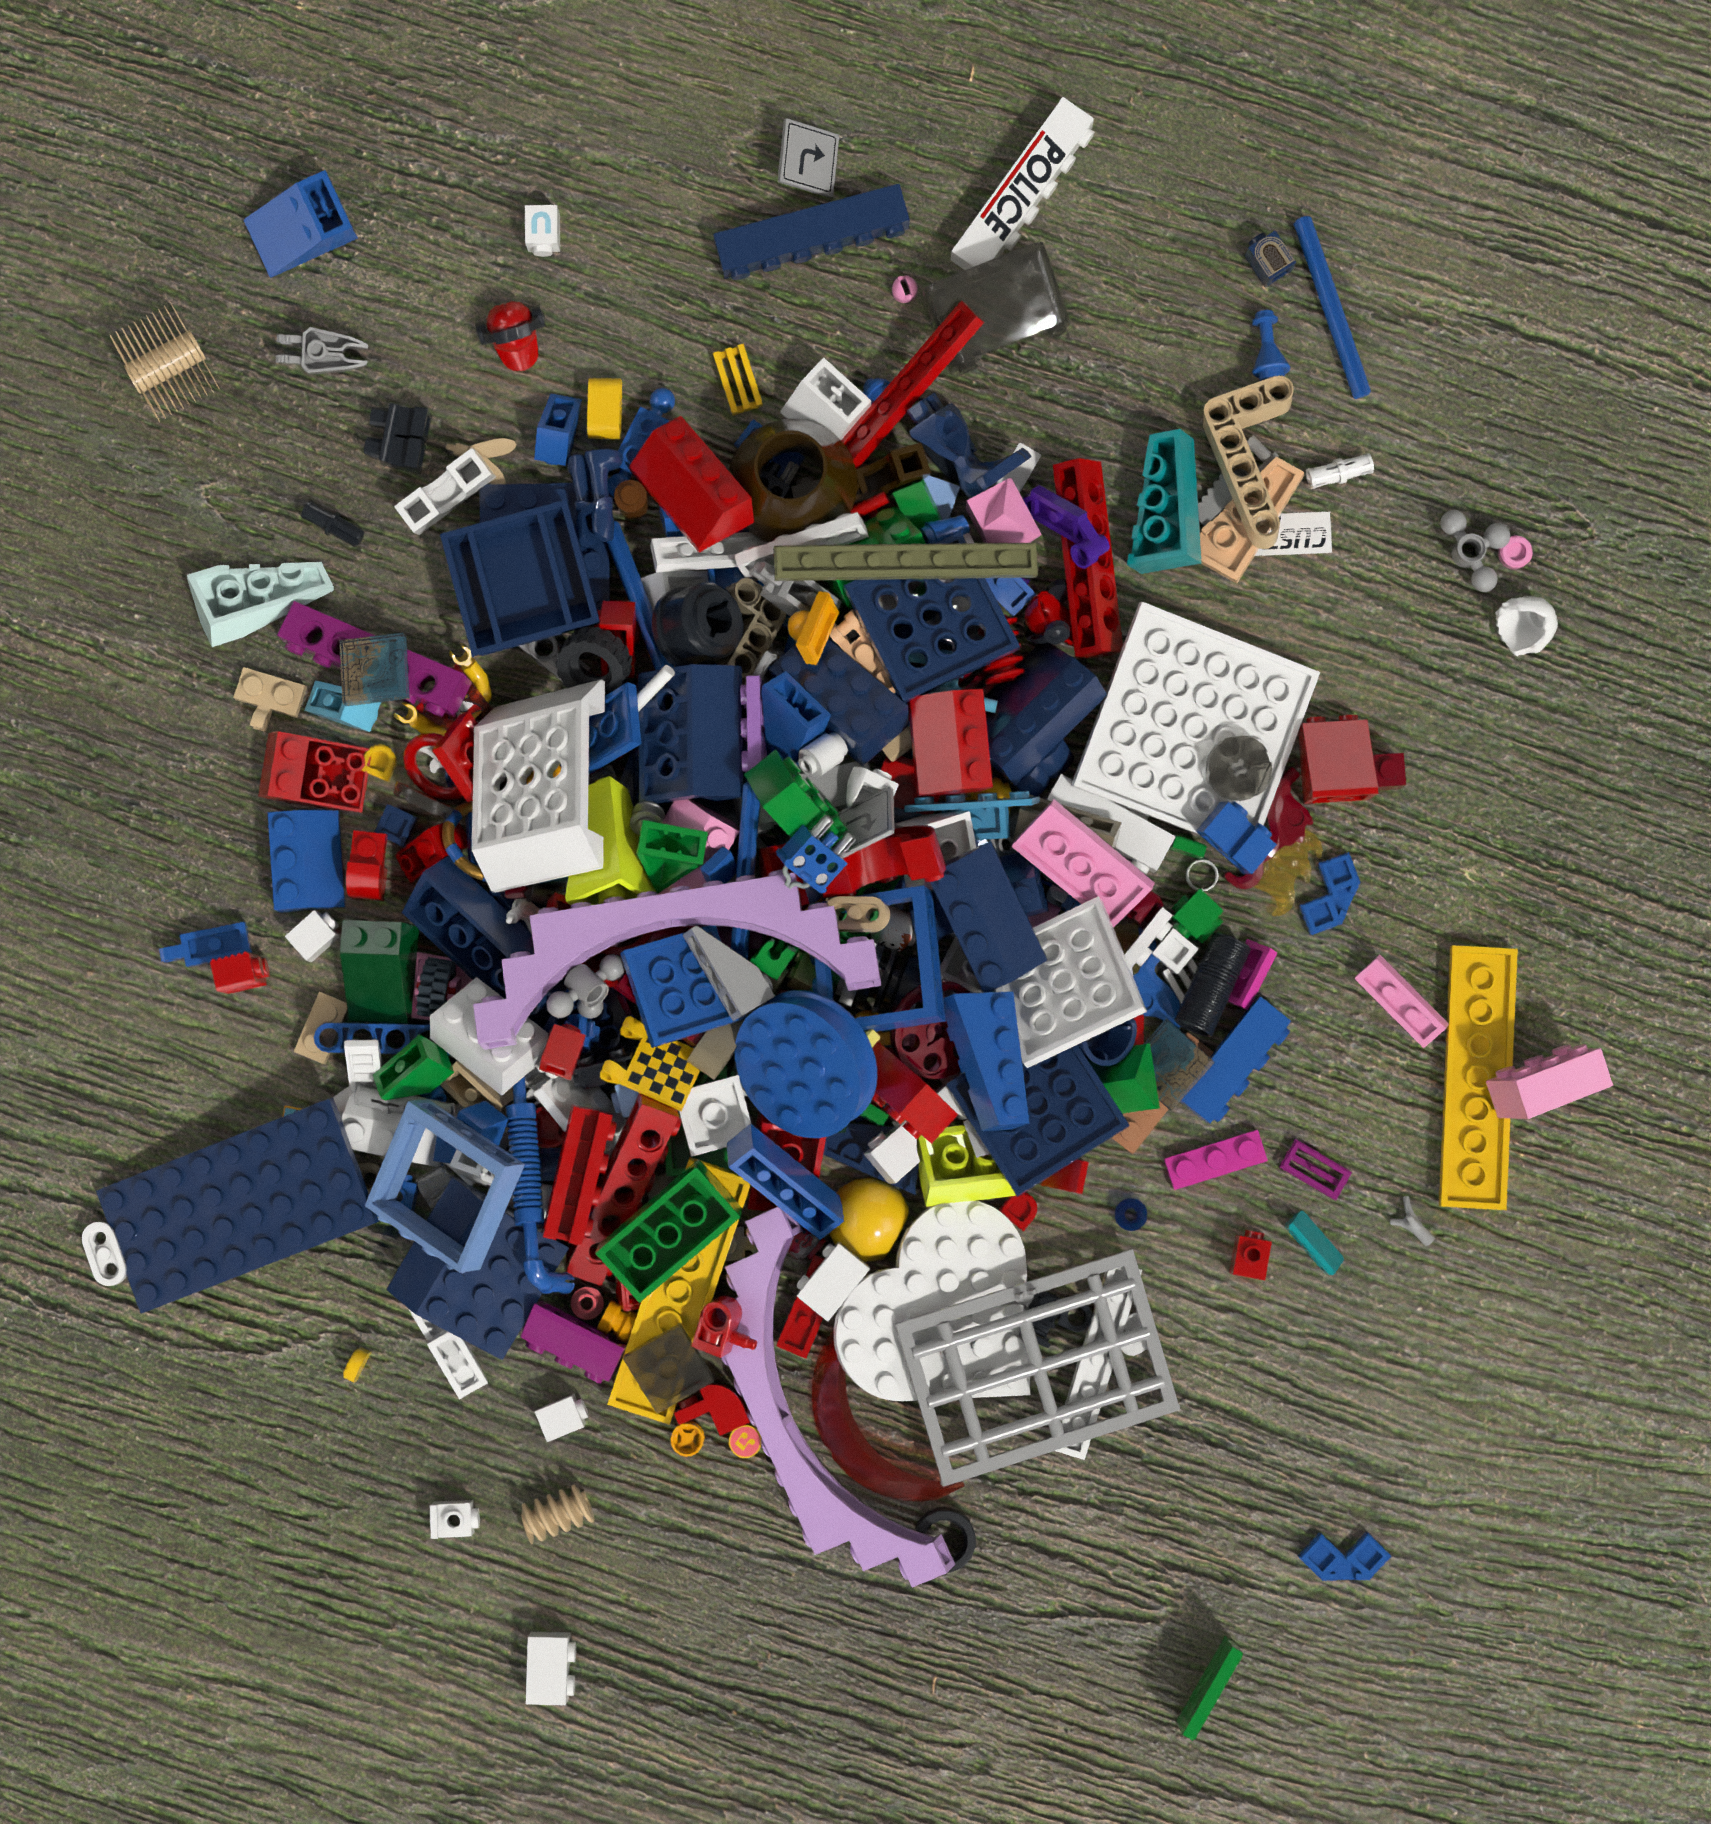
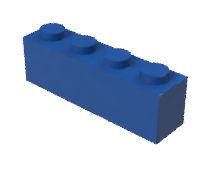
(1235, 1058)
(784, 1181)

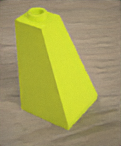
(622, 870)

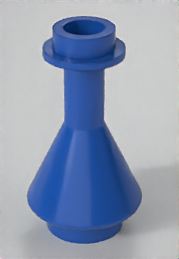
(1270, 360)

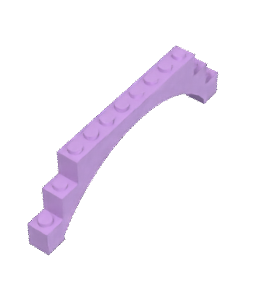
(576, 934)
(819, 1501)

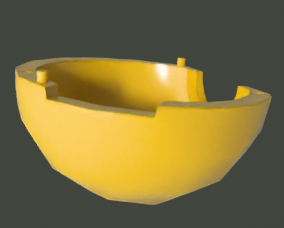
(872, 1218)

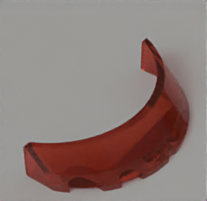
(848, 1444)

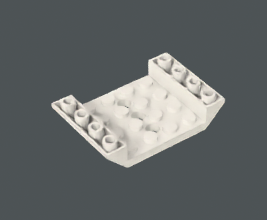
(540, 826)

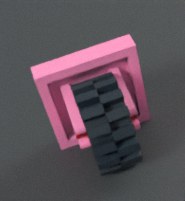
(435, 983)

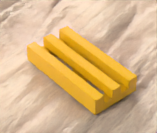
(730, 353)

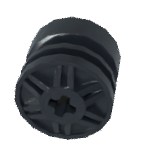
(895, 981)

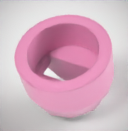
(898, 292)

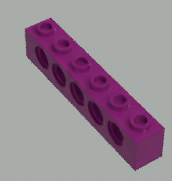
(305, 622)

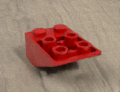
(314, 772)

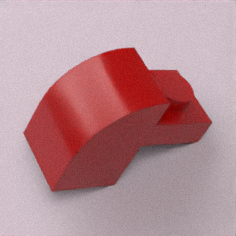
(366, 869)
(723, 1404)

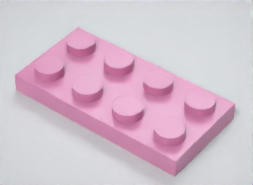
(1082, 862)

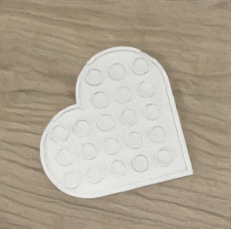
(941, 1261)

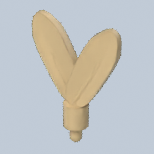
(487, 450)

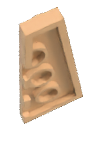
(1225, 540)

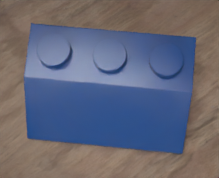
(306, 860)

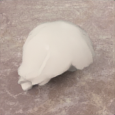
(1526, 624)

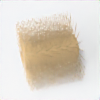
(163, 362)

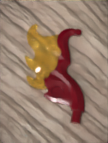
(1290, 856)

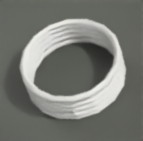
(1206, 861)

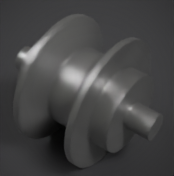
(645, 811)

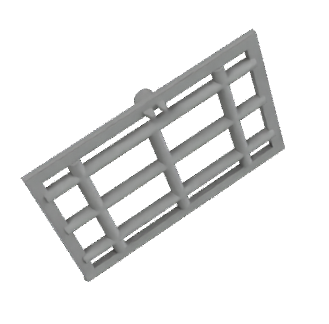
(1052, 1415)

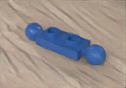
(644, 423)

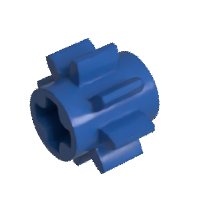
(587, 1028)

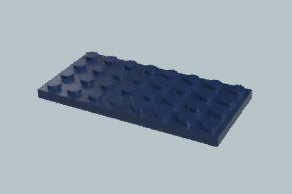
(237, 1205)

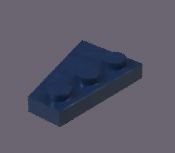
(852, 1145)

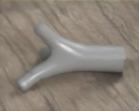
(1413, 1224)

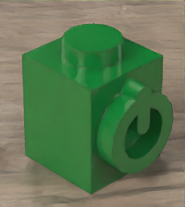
(1196, 916)

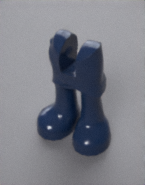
(593, 518)

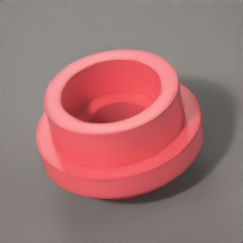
(598, 1303)

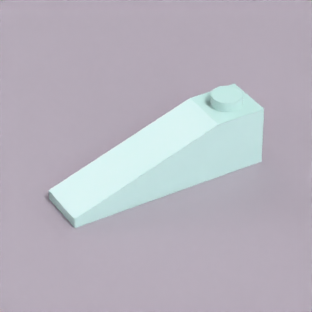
(246, 599)

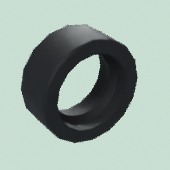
(962, 1521)

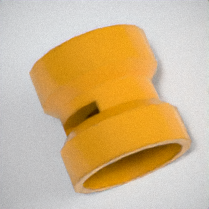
(617, 1321)
(687, 1443)

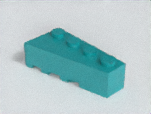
(1168, 506)

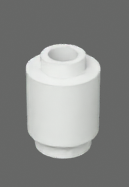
(822, 754)

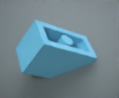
(326, 702)

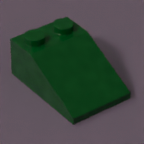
(379, 970)

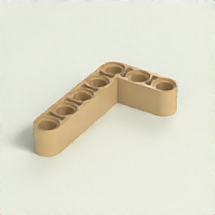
(1241, 456)

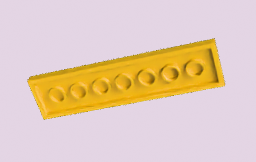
(1476, 1047)
(677, 1301)

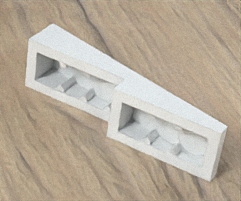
(453, 1357)

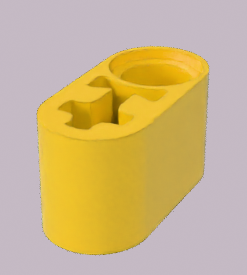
(604, 408)

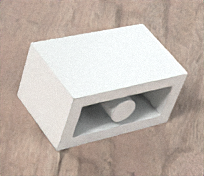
(549, 1667)

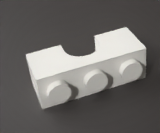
(440, 497)

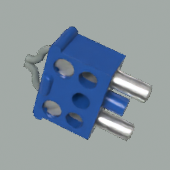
(814, 857)

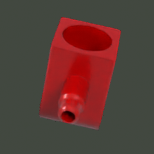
(718, 1336)

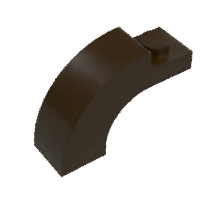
(891, 472)

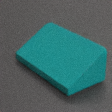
(1314, 1243)

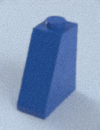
(791, 716)

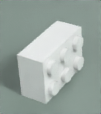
(455, 1031)

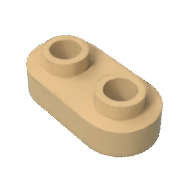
(859, 912)

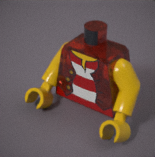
(475, 701)

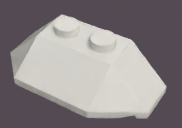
(373, 1130)

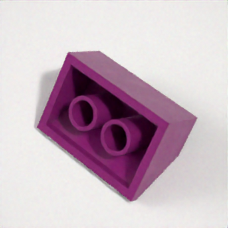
(572, 1342)

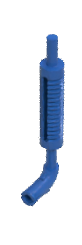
(527, 1191)

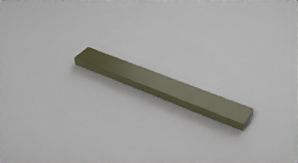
(905, 561)

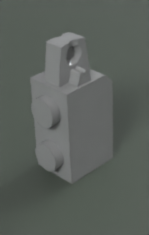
(788, 595)

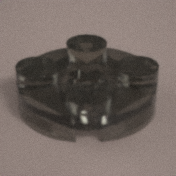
(1256, 761)

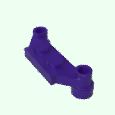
(1069, 522)

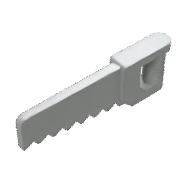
(1220, 495)

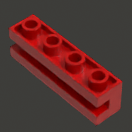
(577, 1175)

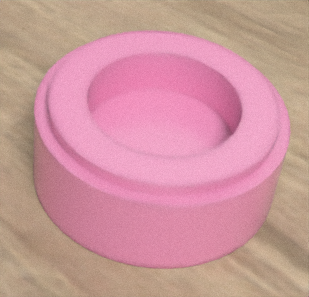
(1516, 553)

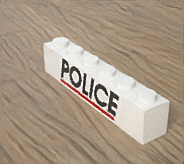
(1024, 186)

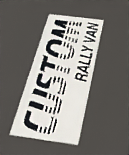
(1302, 534)

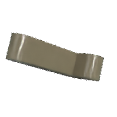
(755, 624)
(719, 1044)

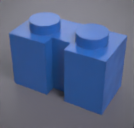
(1236, 837)

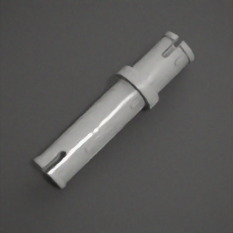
(370, 1097)

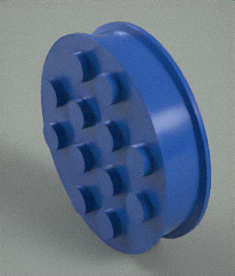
(806, 1063)

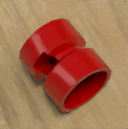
(548, 1130)

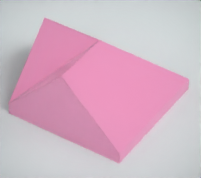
(1002, 515)

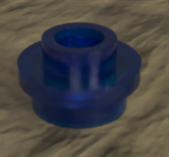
(1141, 1216)

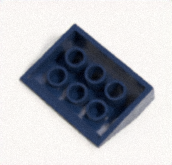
(1038, 709)

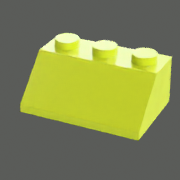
(953, 1172)

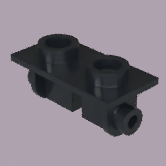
(590, 1066)

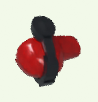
(513, 333)
(1047, 618)

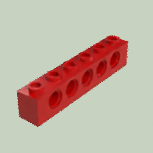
(1092, 589)
(631, 1144)

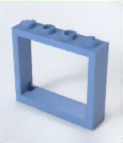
(382, 1197)

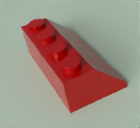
(692, 485)

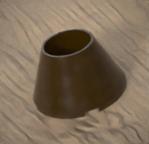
(828, 500)

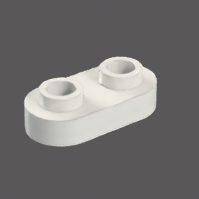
(102, 1254)

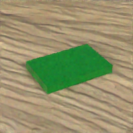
(1209, 1688)

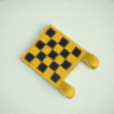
(656, 1071)

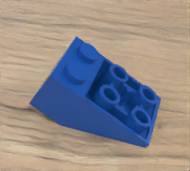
(300, 224)

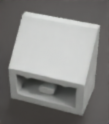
(827, 399)

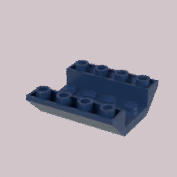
(697, 733)

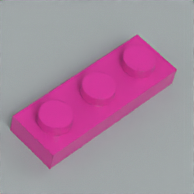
(1215, 1159)

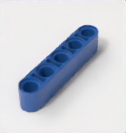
(378, 1031)

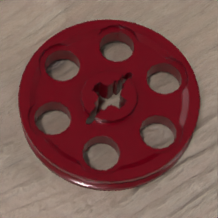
(927, 1039)

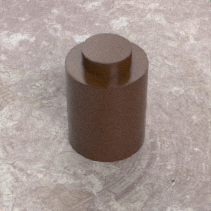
(631, 499)

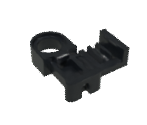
(1042, 1326)

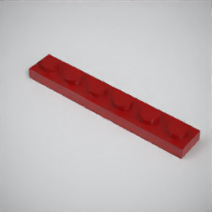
(911, 382)

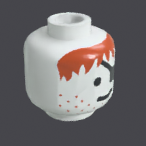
(898, 932)

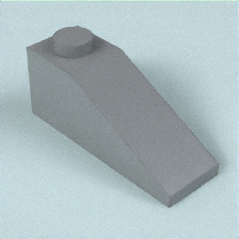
(733, 977)

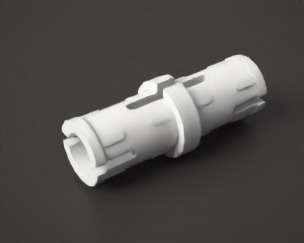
(1339, 471)

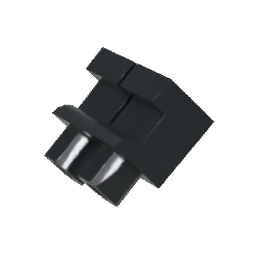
(403, 437)

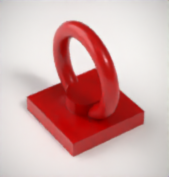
(455, 754)

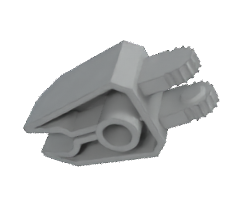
(322, 351)

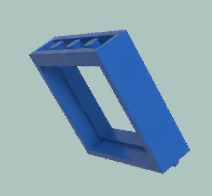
(929, 965)

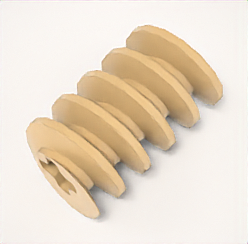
(556, 1514)

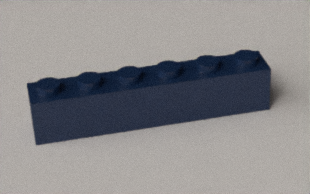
(812, 232)

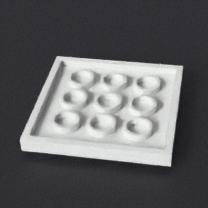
(1078, 989)

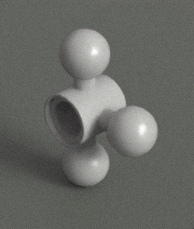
(1495, 536)
(587, 988)

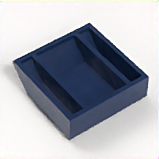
(520, 578)
(483, 1304)

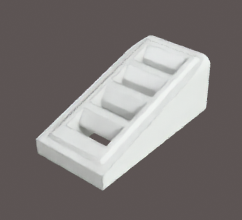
(362, 1061)

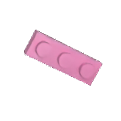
(1401, 1001)

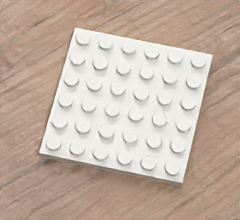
(1176, 699)

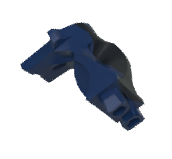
(951, 448)

